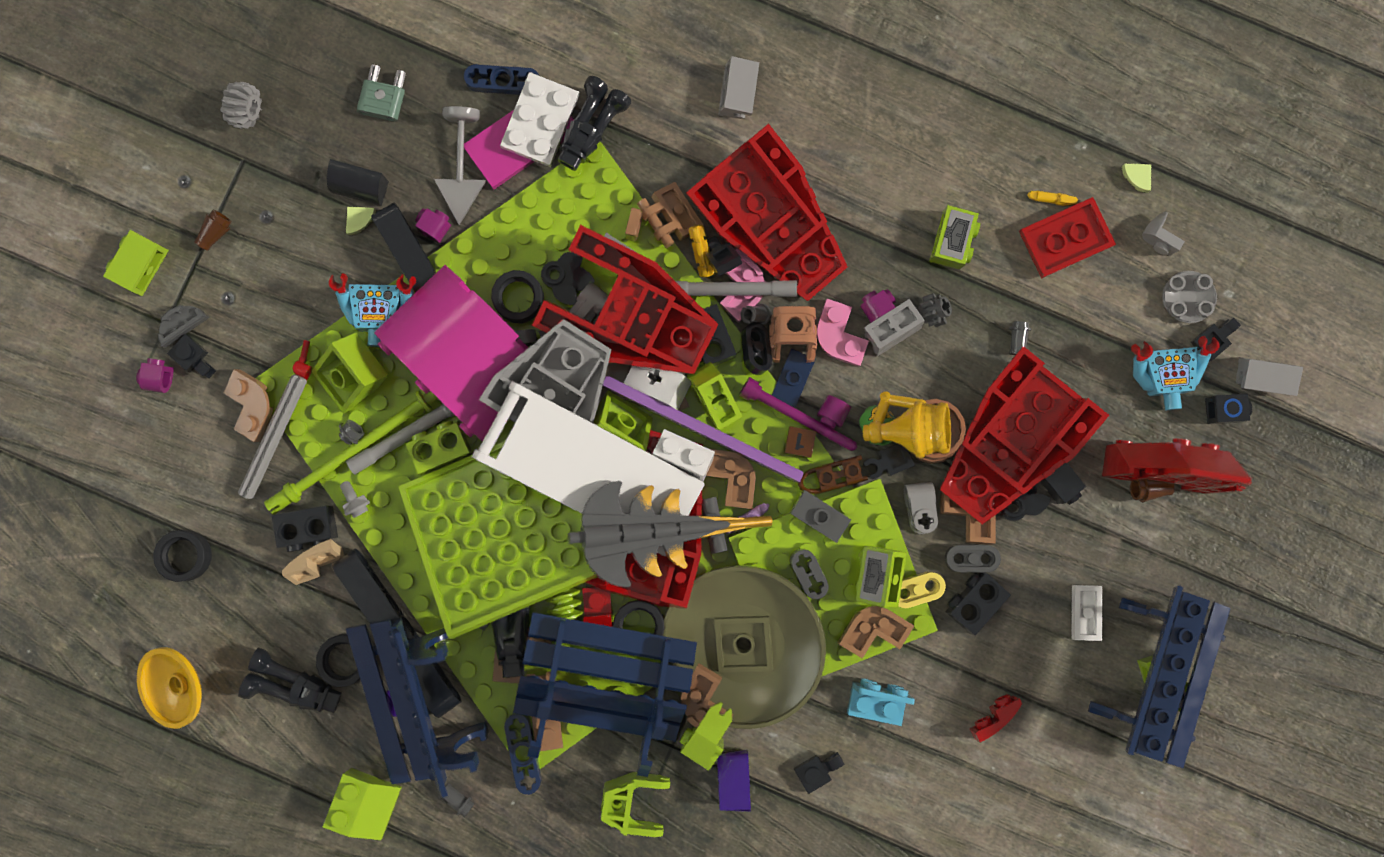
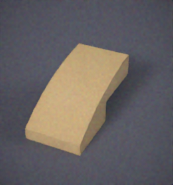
(308, 564)

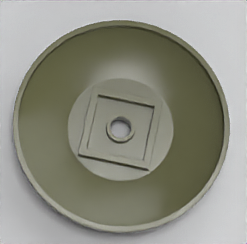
(785, 637)

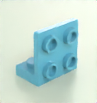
(878, 703)

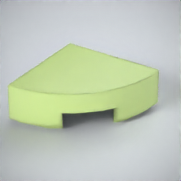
(1138, 175)
(358, 219)

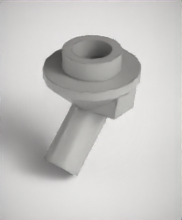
(355, 505)

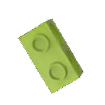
(715, 395)
(440, 454)

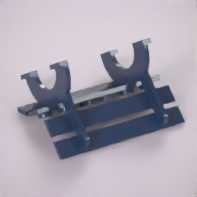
(398, 657)
(1168, 675)
(599, 707)

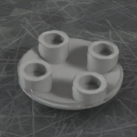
(1189, 296)

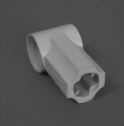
(590, 302)

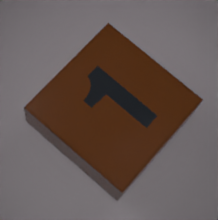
(800, 442)

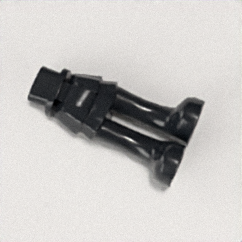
(582, 137)
(307, 690)

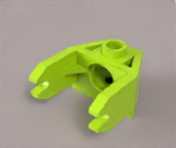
(706, 741)
(618, 812)

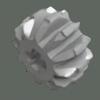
(241, 105)

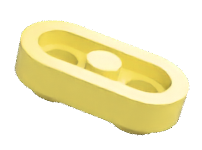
(917, 591)

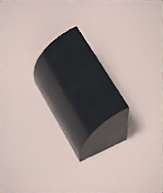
(356, 182)

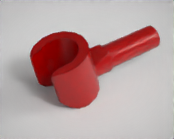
(299, 367)

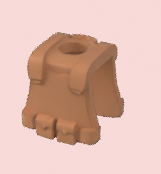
(780, 333)

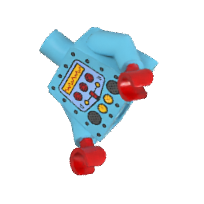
(371, 305)
(1171, 370)

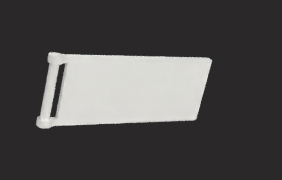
(575, 458)

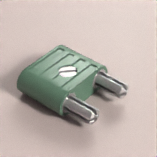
(381, 99)

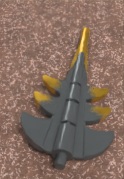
(611, 534)

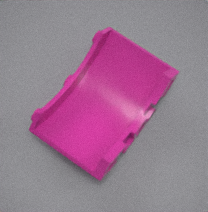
(452, 346)

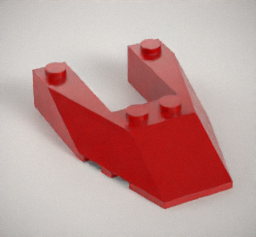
(646, 314)
(1193, 467)

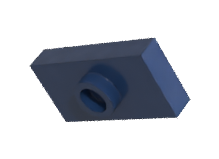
(792, 378)

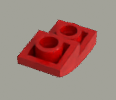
(1002, 711)

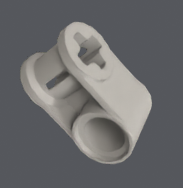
(920, 501)

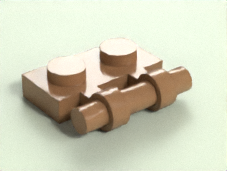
(675, 209)

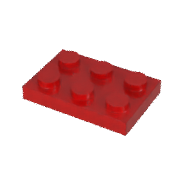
(1067, 237)

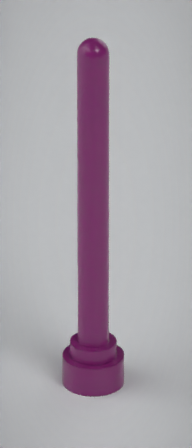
(753, 391)

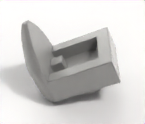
(1161, 240)

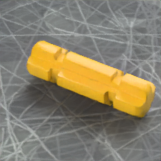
(700, 249)

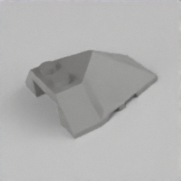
(560, 367)

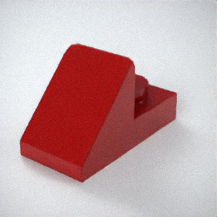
(597, 606)

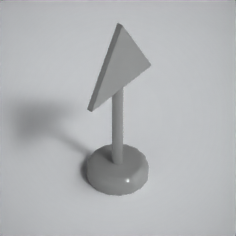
(459, 192)

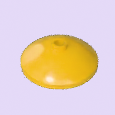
(169, 687)

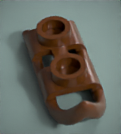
(827, 477)

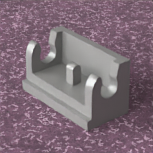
(738, 88)
(894, 327)
(1269, 376)

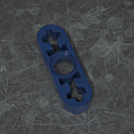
(483, 85)
(534, 772)

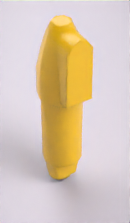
(1057, 199)

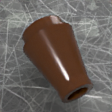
(212, 229)
(1148, 489)

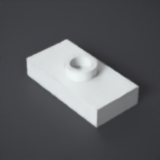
(1087, 612)

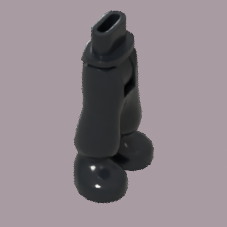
(511, 641)

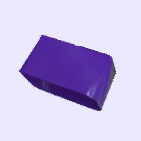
(734, 781)

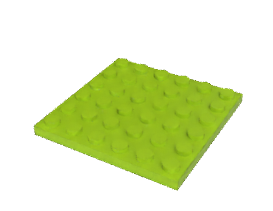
(870, 525)
(490, 542)

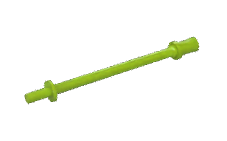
(292, 492)

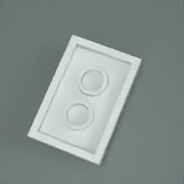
(539, 119)

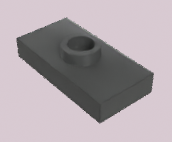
(820, 516)

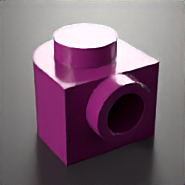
(432, 224)
(877, 304)
(155, 376)
(833, 412)

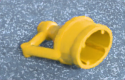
(920, 429)

